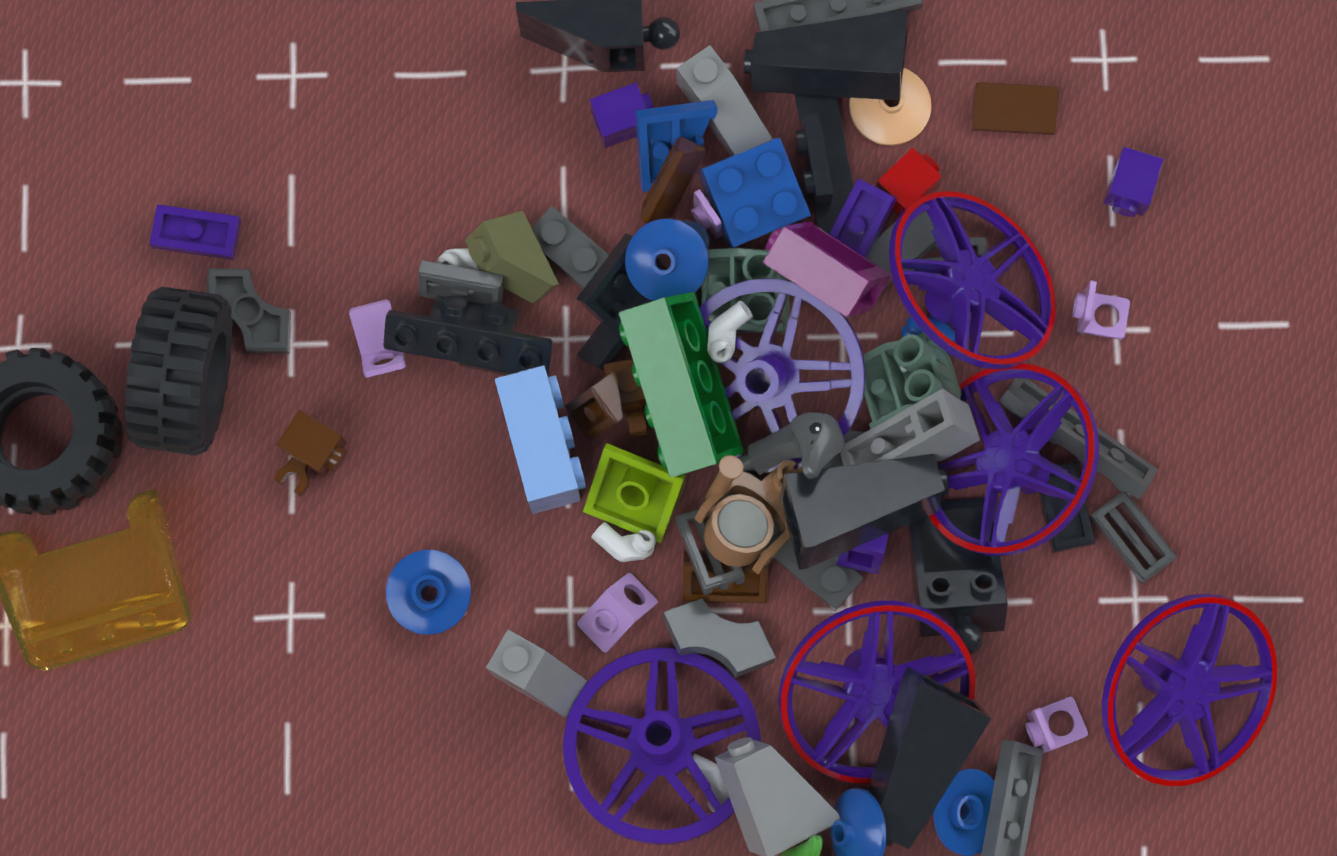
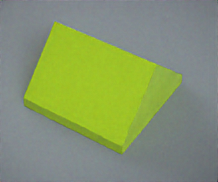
(633, 492)

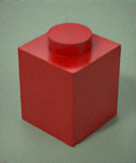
(910, 179)

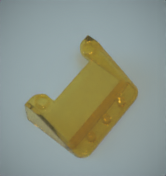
(94, 591)

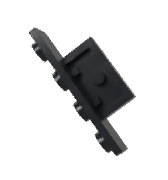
(826, 156)
(604, 298)
(468, 335)

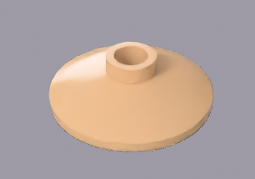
(894, 124)

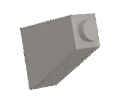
(535, 673)
(771, 798)

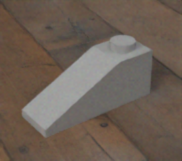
(736, 123)
(931, 426)

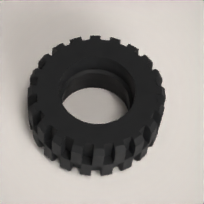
(178, 370)
(92, 438)

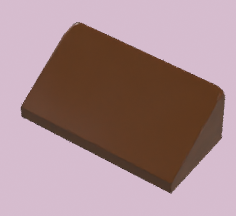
(1015, 108)
(672, 180)
(597, 406)
(751, 591)

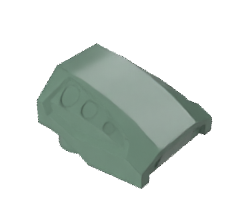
(736, 266)
(904, 374)

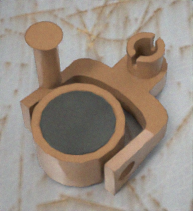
(744, 522)

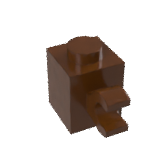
(631, 396)
(311, 447)

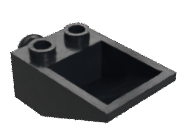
(596, 32)
(954, 581)

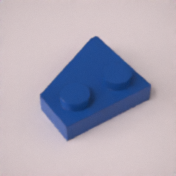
(661, 126)

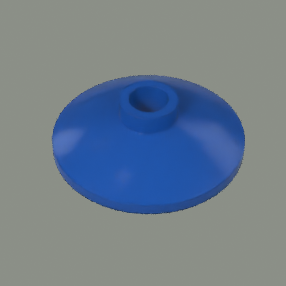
(687, 256)
(421, 571)
(964, 812)
(860, 826)

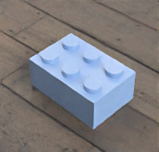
(540, 439)

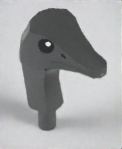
(808, 436)

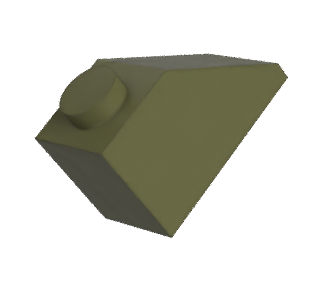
(511, 249)

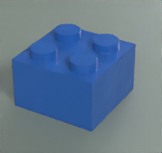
(754, 192)

